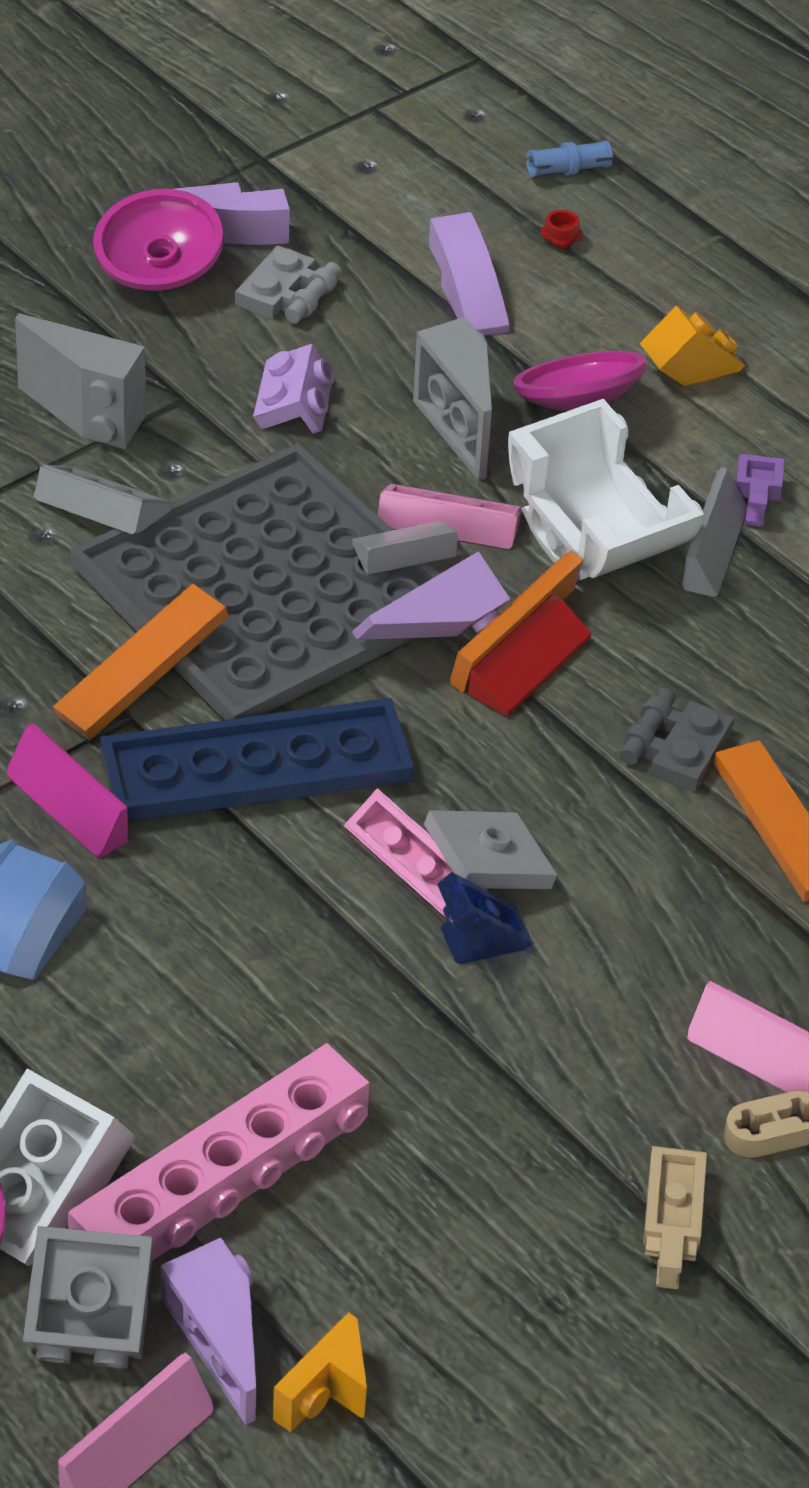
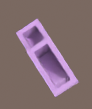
(248, 216)
(468, 273)

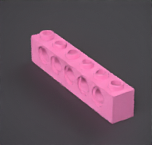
(231, 1154)

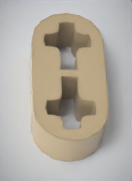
(772, 1120)

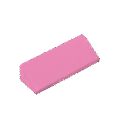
(472, 518)
(401, 846)
(751, 1038)
(139, 1430)

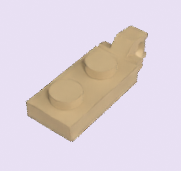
(674, 1210)

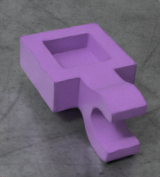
(759, 480)

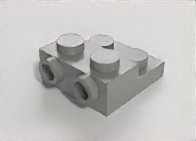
(88, 1296)

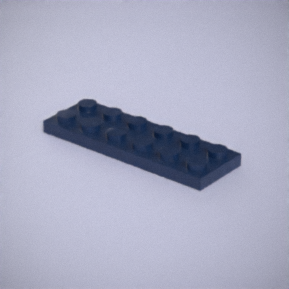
(257, 759)

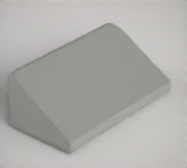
(406, 547)

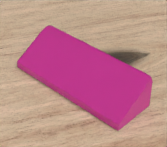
(68, 793)

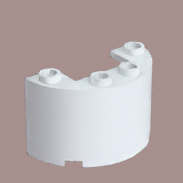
(587, 495)

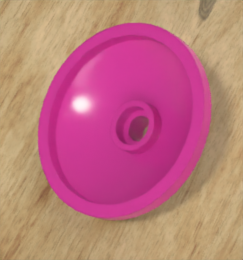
(158, 239)
(580, 379)

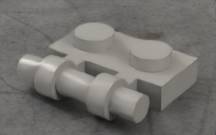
(288, 284)

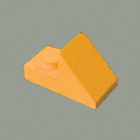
(328, 1370)

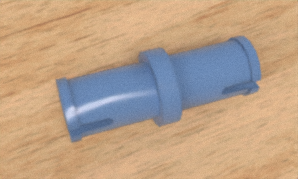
(569, 158)

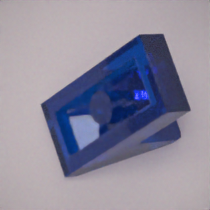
(479, 922)

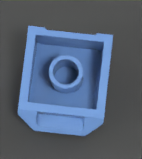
(37, 908)

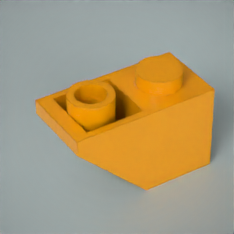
(690, 349)

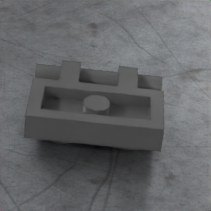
(688, 748)

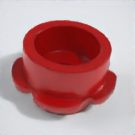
(562, 228)

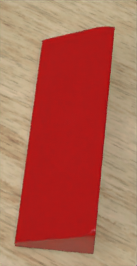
(528, 656)

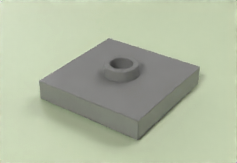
(490, 849)

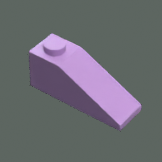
(442, 606)
(212, 1306)

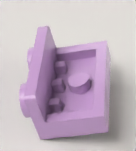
(293, 387)

